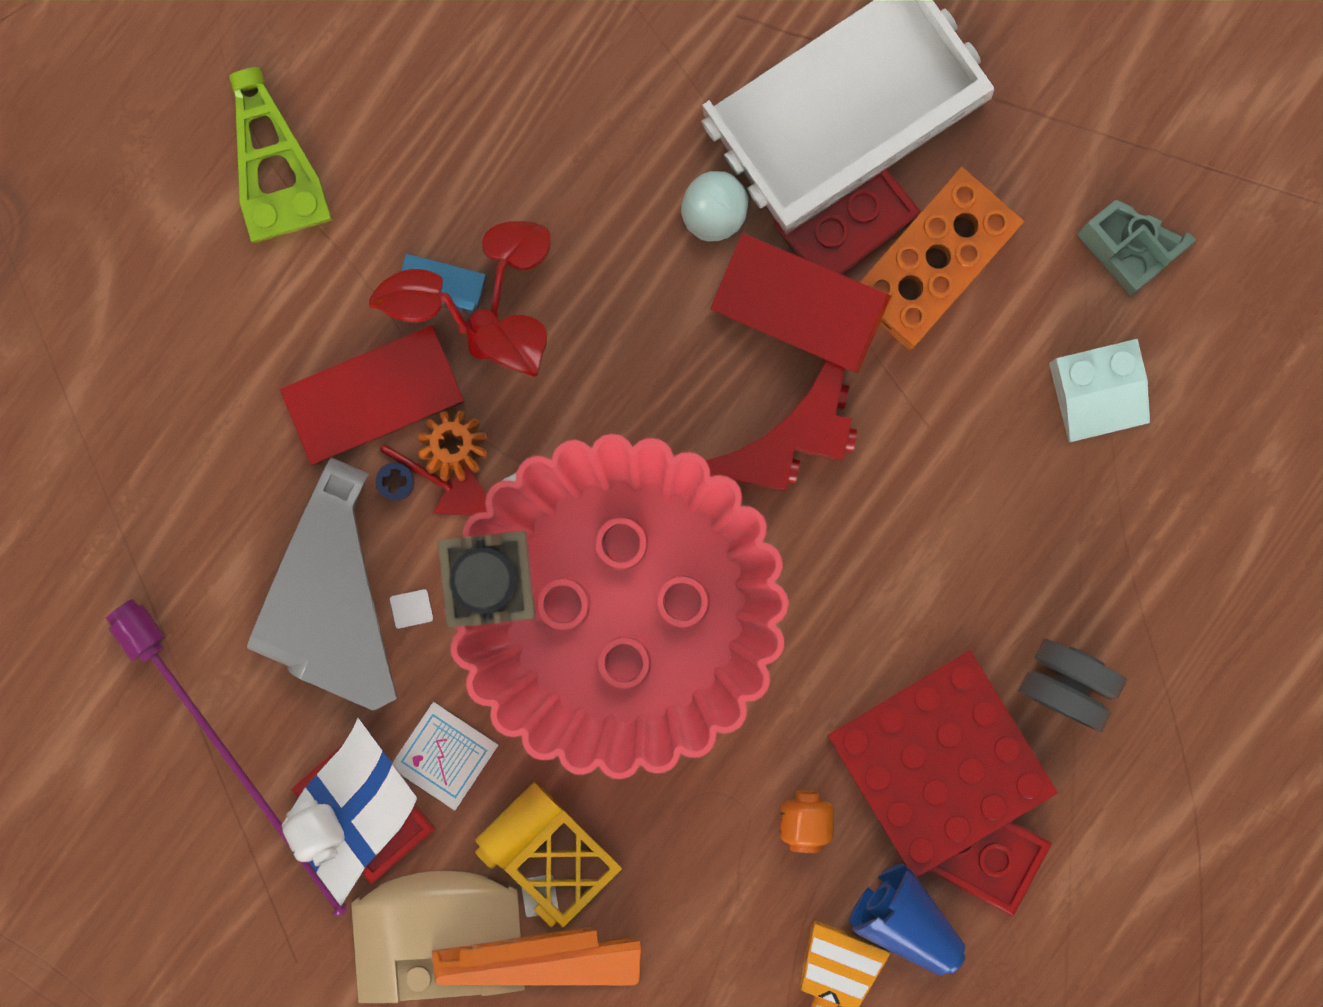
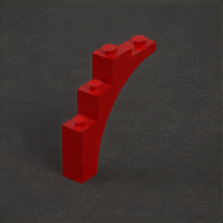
(809, 430)

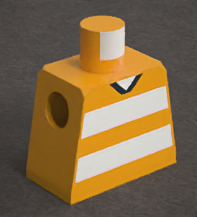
(839, 966)

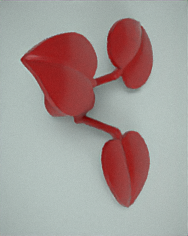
(516, 340)

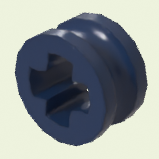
(387, 471)

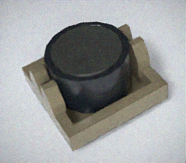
(486, 579)

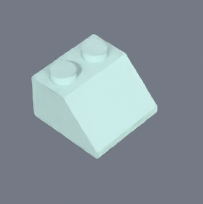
(1102, 390)

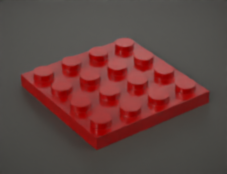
(942, 764)

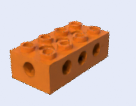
(964, 256)

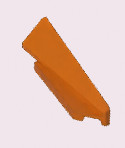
(542, 959)

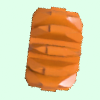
(441, 457)

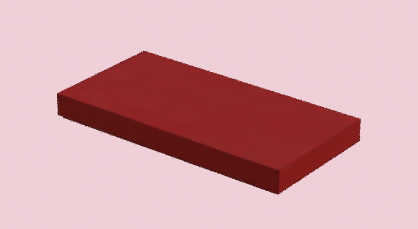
(800, 302)
(372, 395)

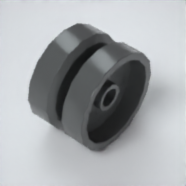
(1073, 682)

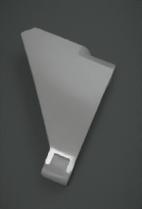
(321, 600)

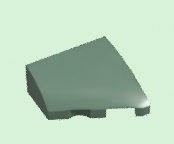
(1132, 244)

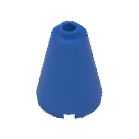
(908, 922)

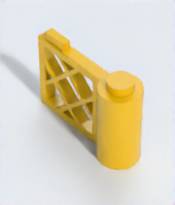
(518, 835)

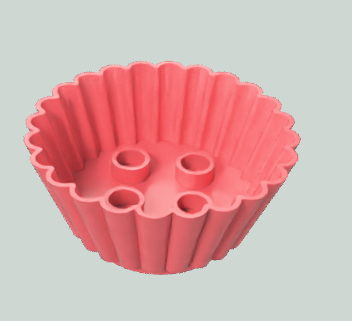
(645, 608)

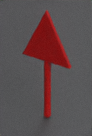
(460, 497)

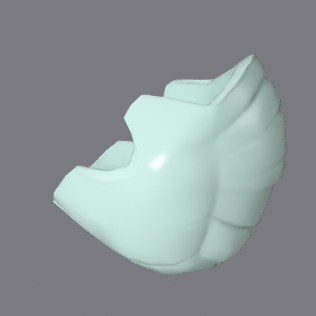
(714, 206)

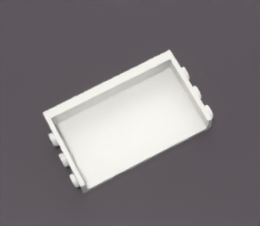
(848, 106)

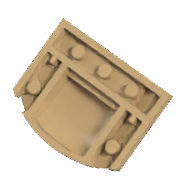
(425, 913)

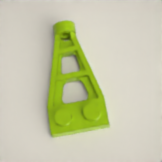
(281, 210)

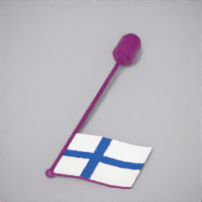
(356, 782)

